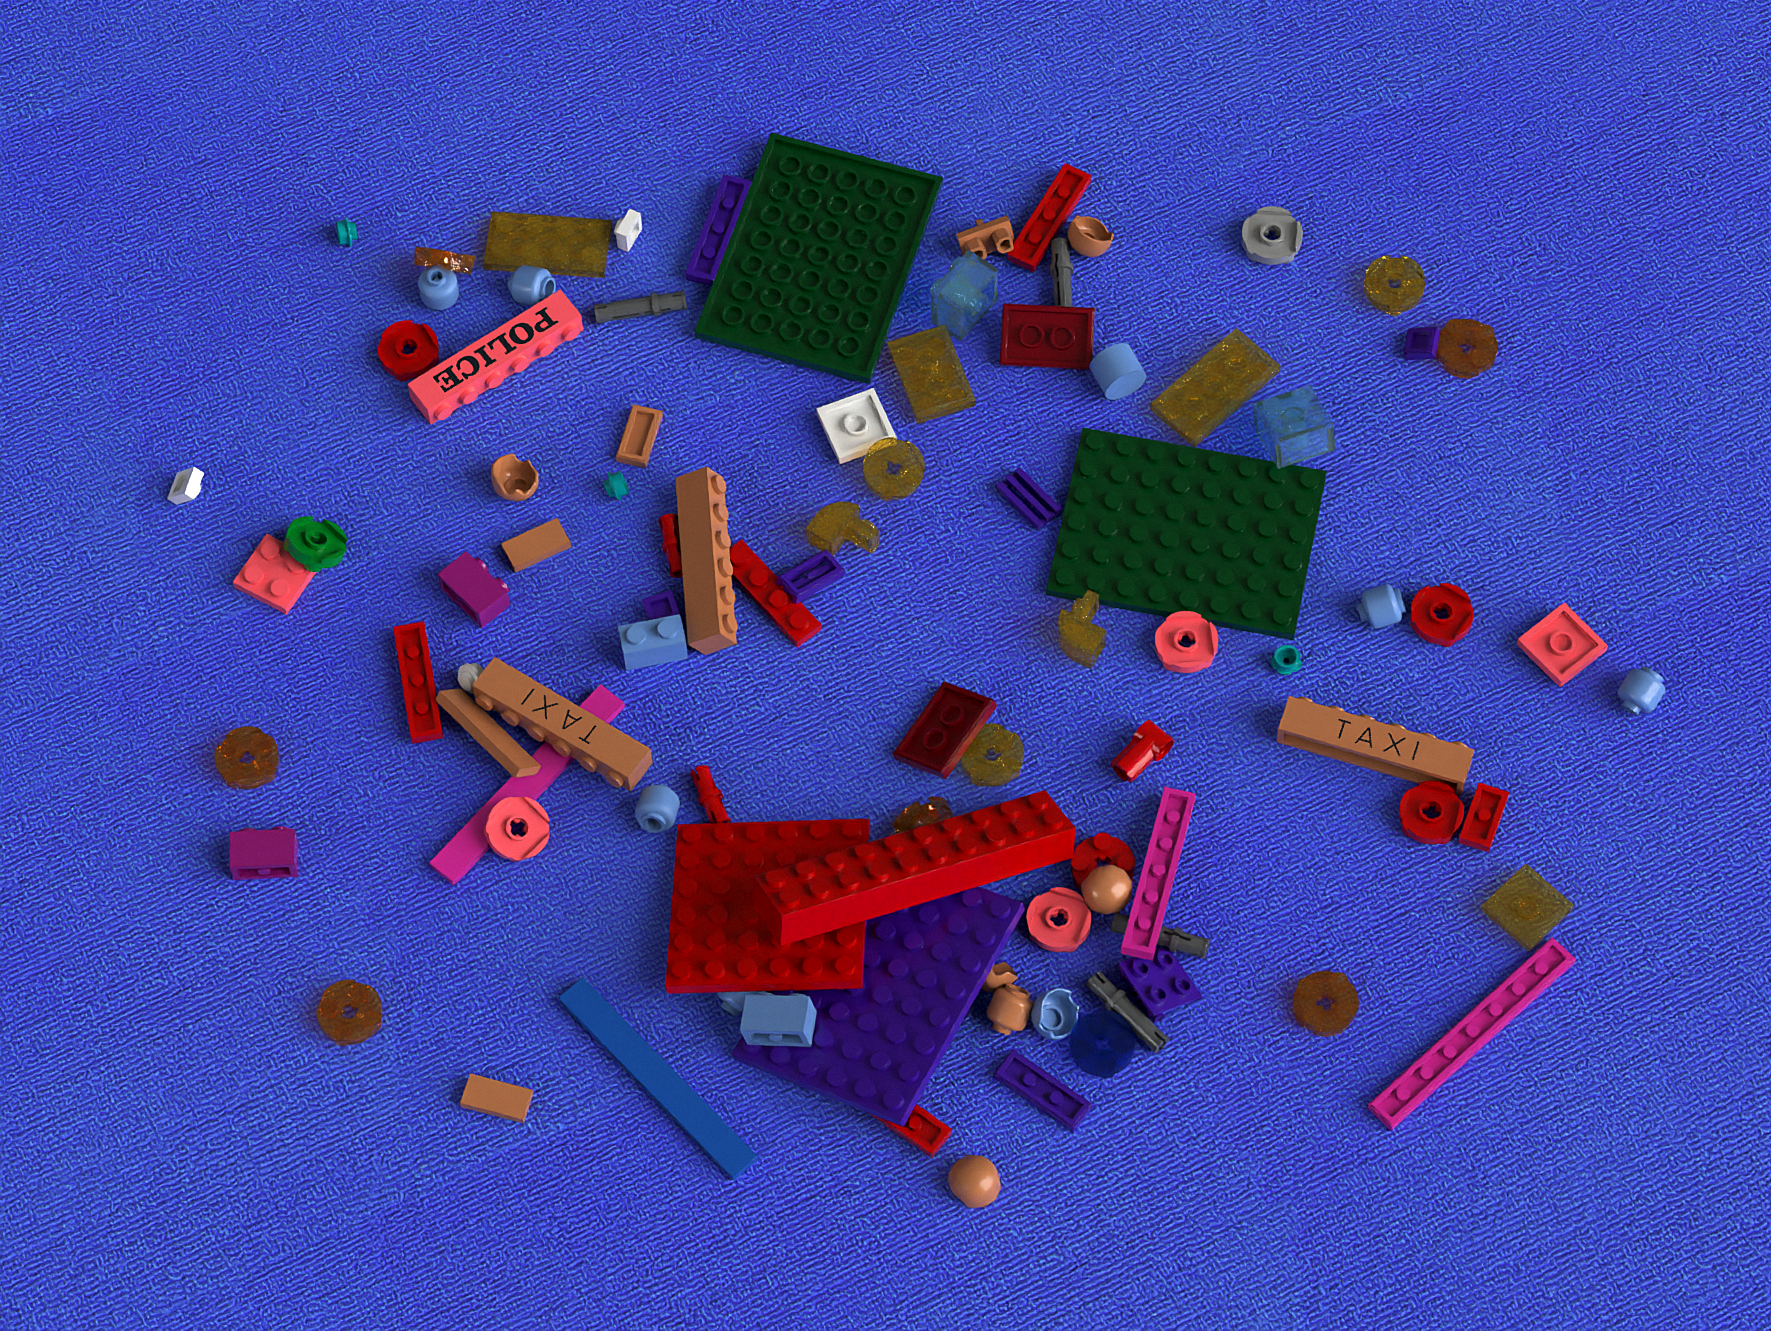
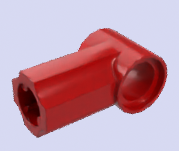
(1147, 745)

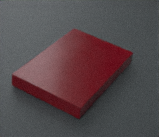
(1047, 336)
(944, 730)

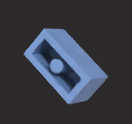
(653, 642)
(778, 1020)

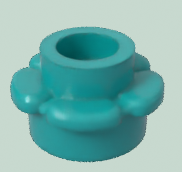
(346, 232)
(616, 485)
(1286, 652)

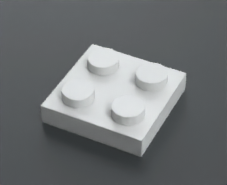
(854, 424)

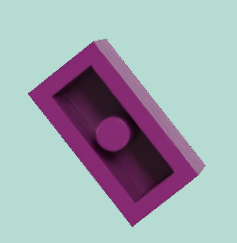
(474, 589)
(263, 853)

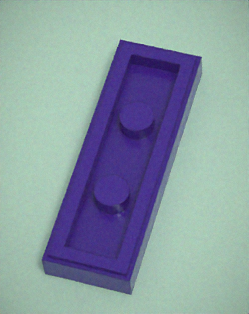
(1043, 1090)

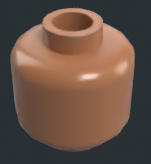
(1009, 1009)

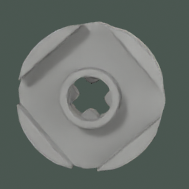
(1271, 251)

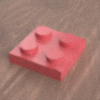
(273, 575)
(1562, 644)

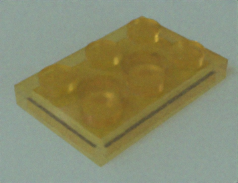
(931, 374)

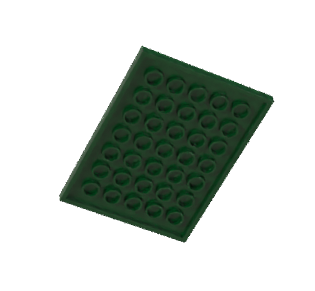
(819, 258)
(1187, 532)

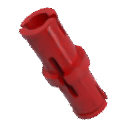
(671, 545)
(709, 795)

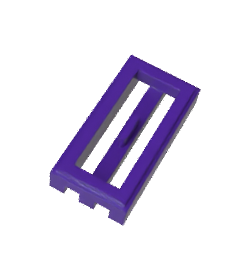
(1036, 490)
(796, 589)

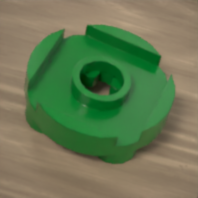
(302, 540)

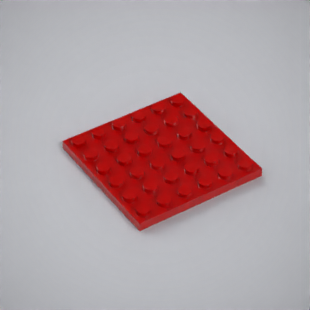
(718, 934)

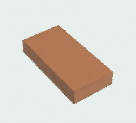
(639, 436)
(536, 545)
(496, 1098)

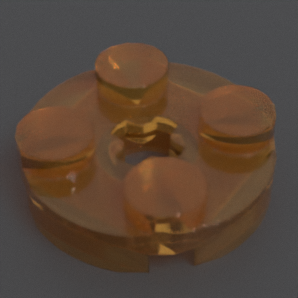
(450, 261)
(1469, 332)
(253, 774)
(921, 815)
(1334, 987)
(345, 1030)

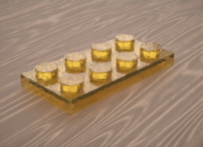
(550, 242)
(1215, 387)

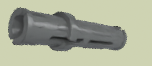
(1061, 272)
(642, 306)
(1171, 938)
(1118, 1003)

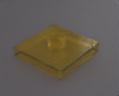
(1527, 907)

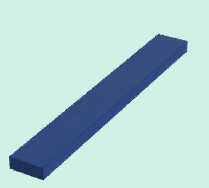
(658, 1079)

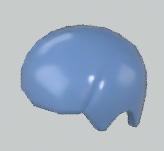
(1054, 1013)

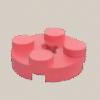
(1184, 659)
(516, 847)
(1050, 904)

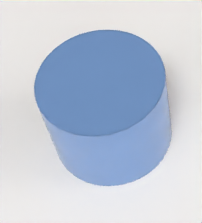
(1117, 371)

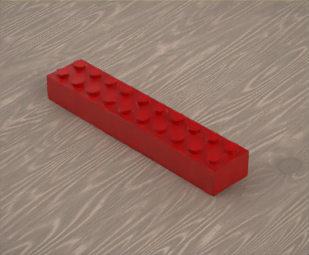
(913, 867)

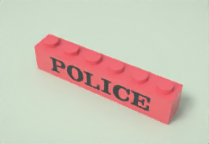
(495, 357)

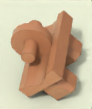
(987, 237)

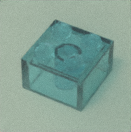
(964, 294)
(1294, 426)

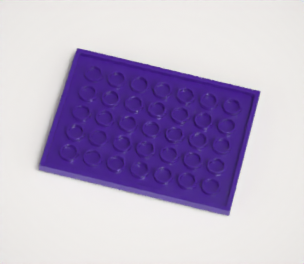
(918, 983)

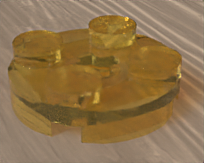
(1390, 299)
(898, 452)
(996, 772)

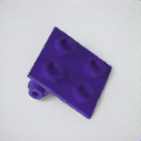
(1158, 983)

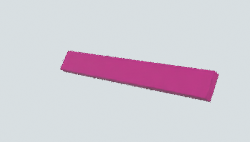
(470, 842)
(1471, 1033)

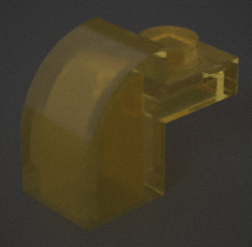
(841, 522)
(1079, 637)

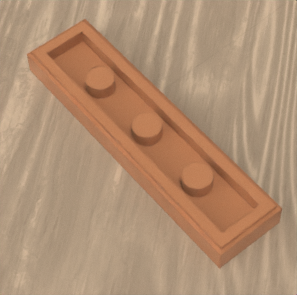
(487, 732)

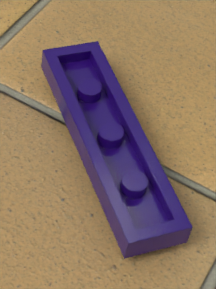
(717, 230)

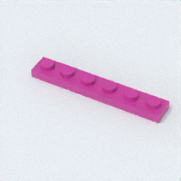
(1158, 873)

